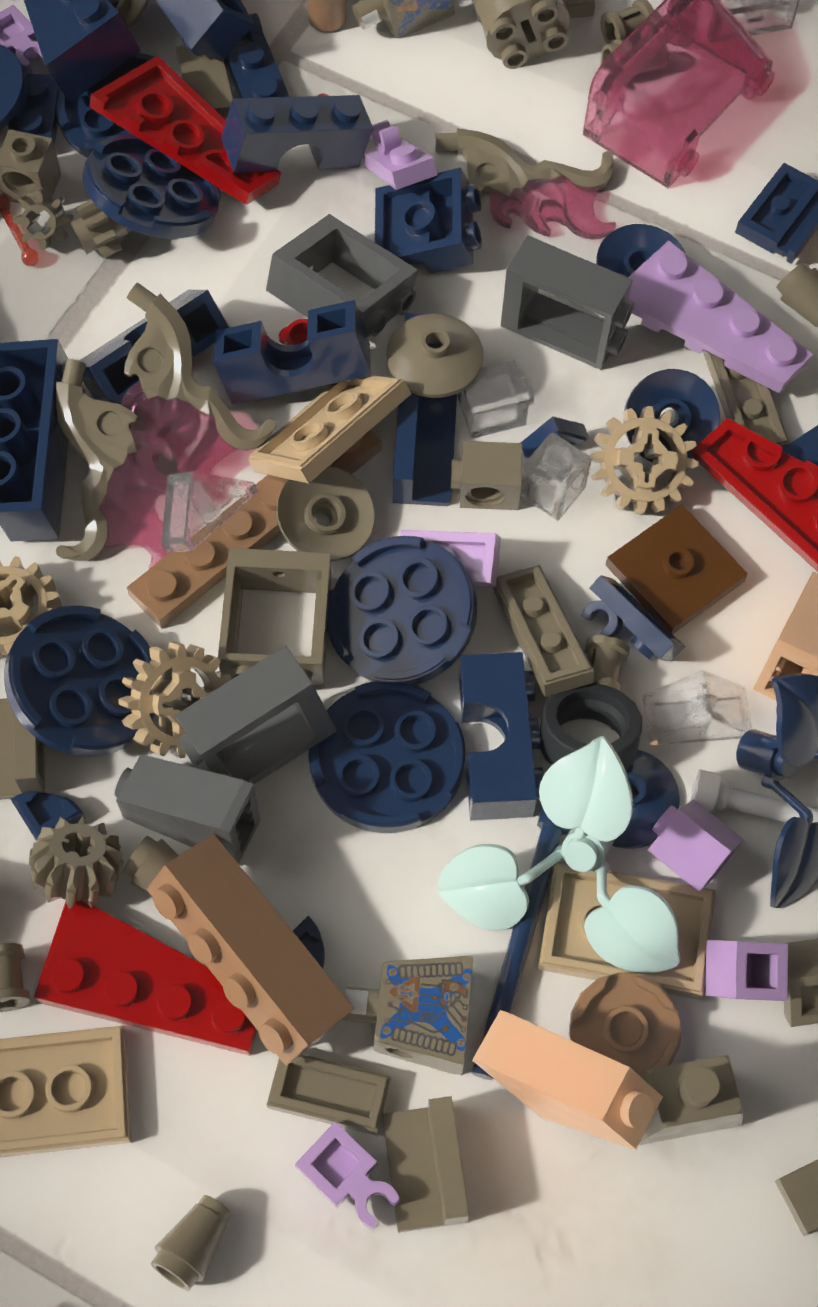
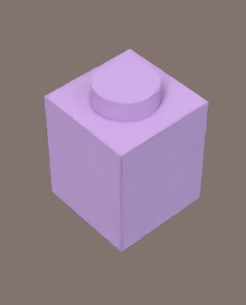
(693, 843)
(747, 970)

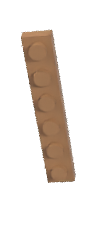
(186, 576)

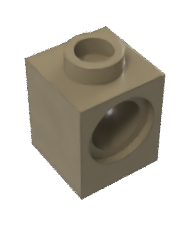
(28, 165)
(488, 475)

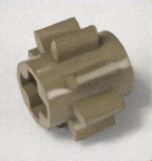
(32, 214)
(97, 230)

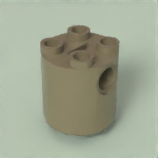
(523, 28)

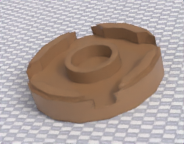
(627, 1021)

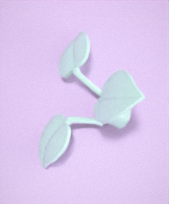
(595, 801)

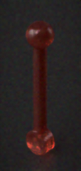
(29, 256)

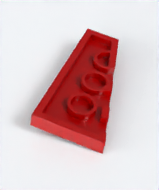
(179, 123)
(767, 482)
(137, 981)

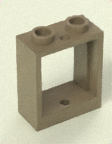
(274, 572)

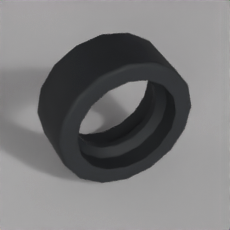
(594, 703)

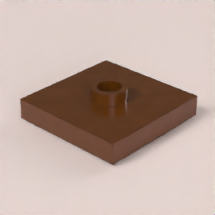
(676, 569)

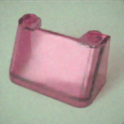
(672, 85)

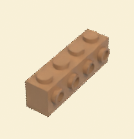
(249, 949)

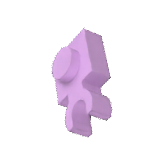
(19, 37)
(341, 1170)

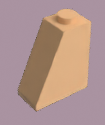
(797, 644)
(568, 1081)

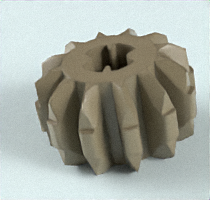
(76, 862)

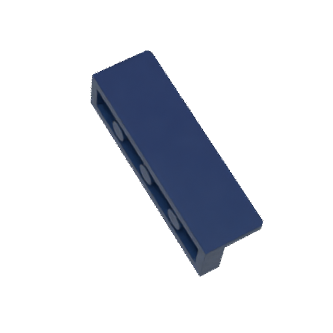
(424, 448)

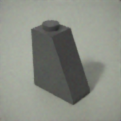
(189, 803)

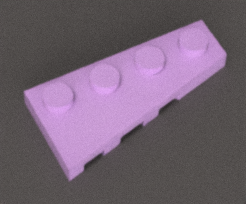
(696, 306)

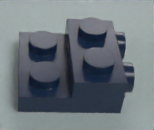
(430, 221)

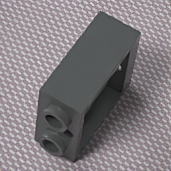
(296, 279)
(559, 325)
(256, 720)

